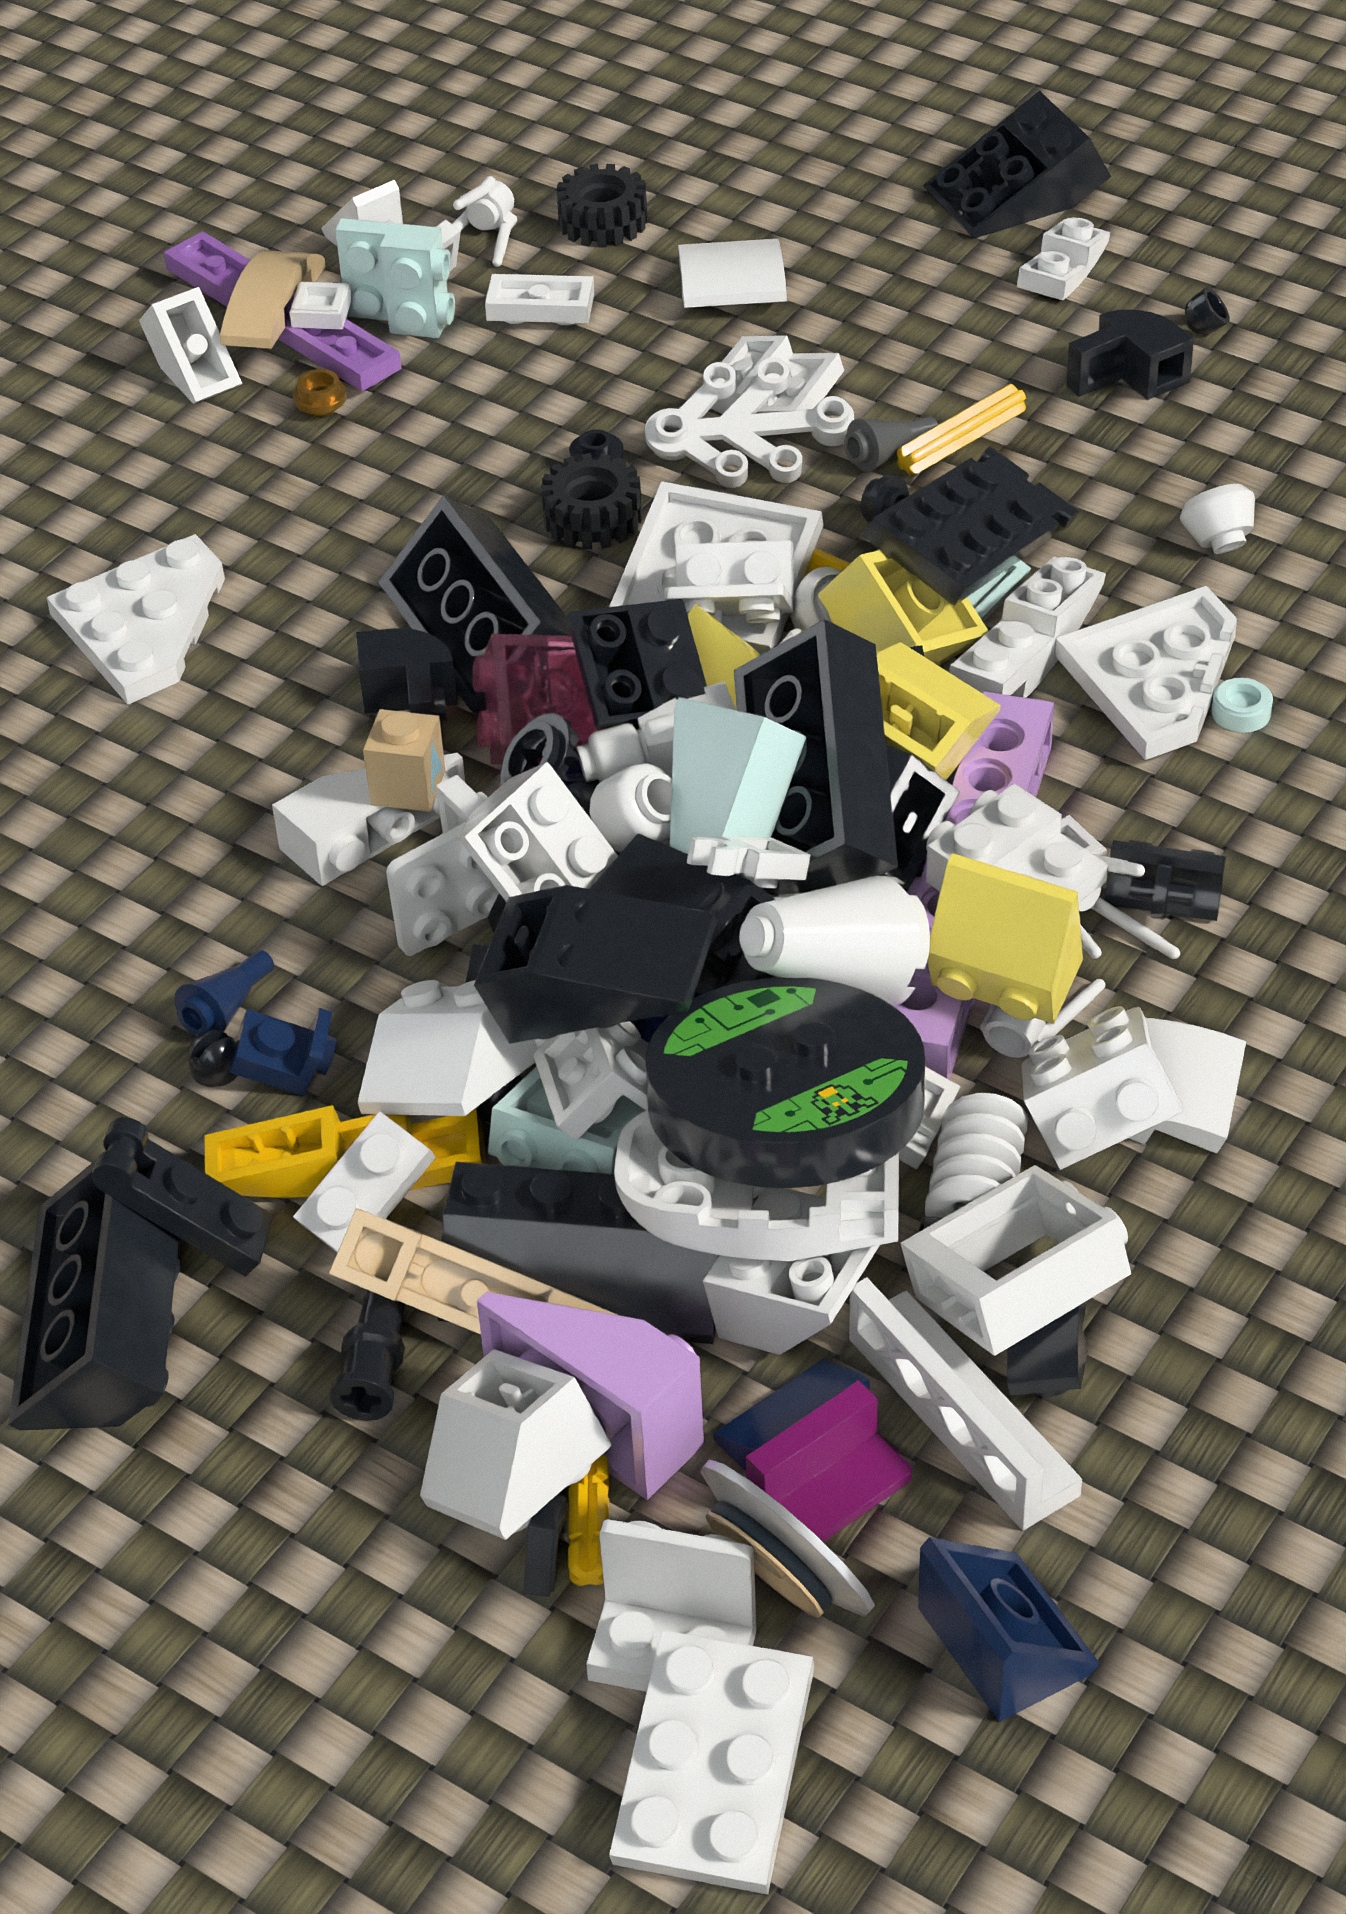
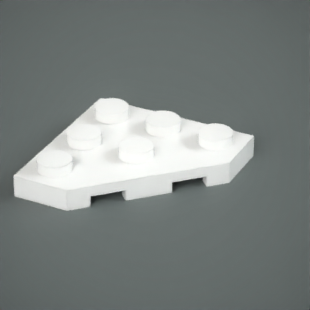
(142, 615)
(1154, 667)

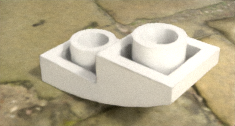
(1065, 258)

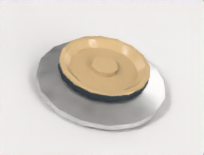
(784, 1549)

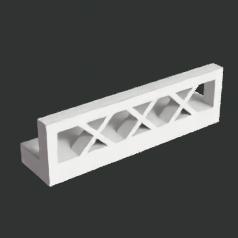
(961, 1405)

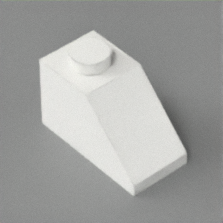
(189, 346)

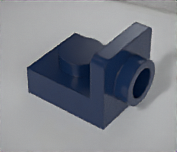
(282, 1051)

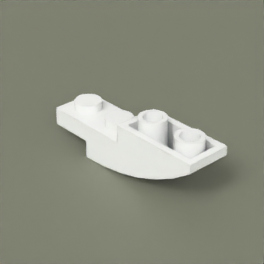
(1022, 645)

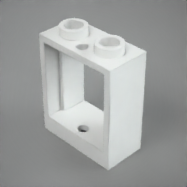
(953, 1252)

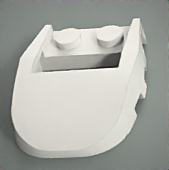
(718, 1214)

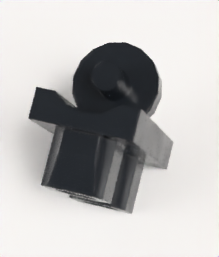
(1172, 881)

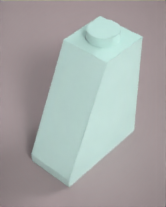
(728, 772)

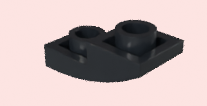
(1049, 1358)

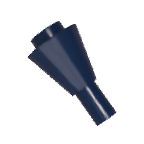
(216, 998)

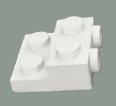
(1019, 836)

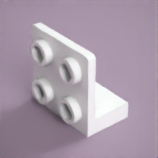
(736, 579)
(590, 1072)
(667, 1584)

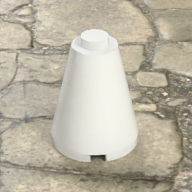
(846, 933)

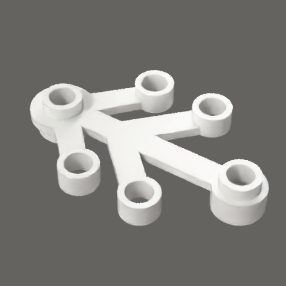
(743, 427)

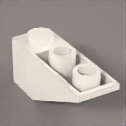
(334, 828)

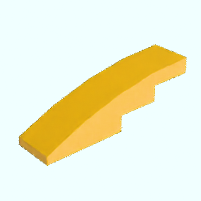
(299, 1150)

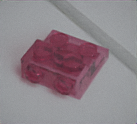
(526, 680)

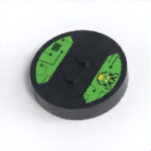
(786, 1082)

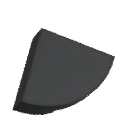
(542, 1547)

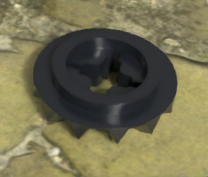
(543, 737)

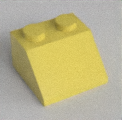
(893, 606)
(1005, 939)

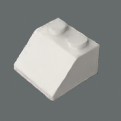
(438, 1054)

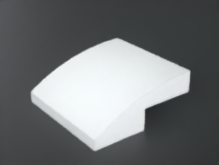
(732, 273)
(809, 373)
(1205, 1077)

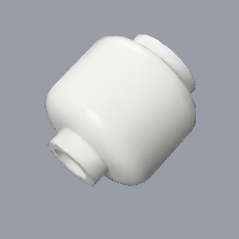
(632, 804)

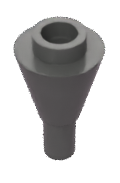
(876, 441)

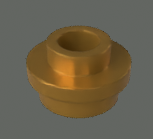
(319, 392)

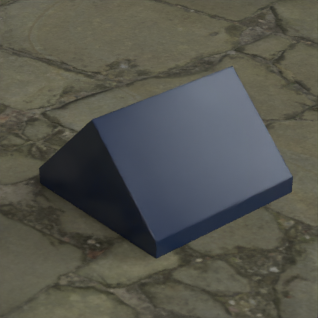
(999, 1625)

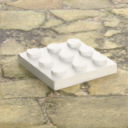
(705, 516)

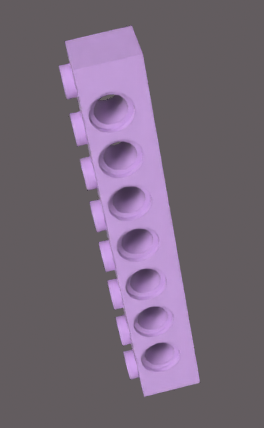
(1007, 753)

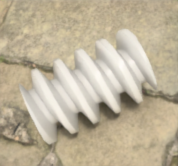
(975, 1151)

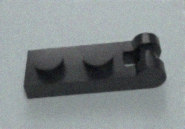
(180, 1197)

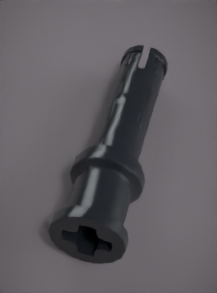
(370, 1355)

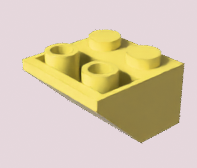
(930, 709)

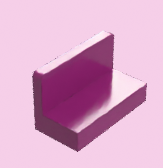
(830, 1464)

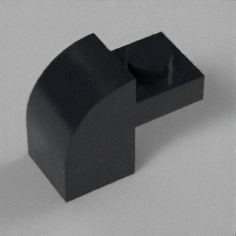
(1131, 346)
(405, 672)

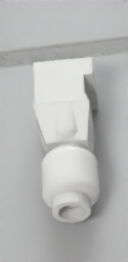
(652, 743)

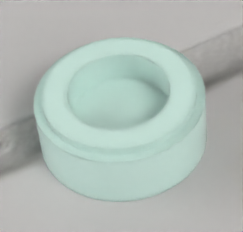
(1242, 705)

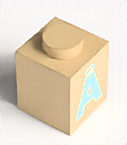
(404, 760)

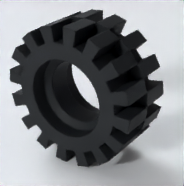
(602, 205)
(591, 501)

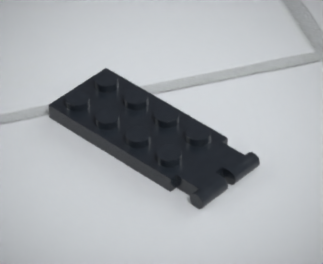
(969, 525)

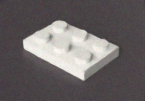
(713, 1762)

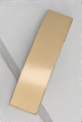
(261, 293)
(431, 1272)

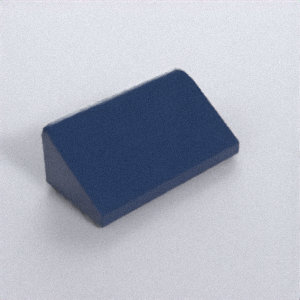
(785, 1408)

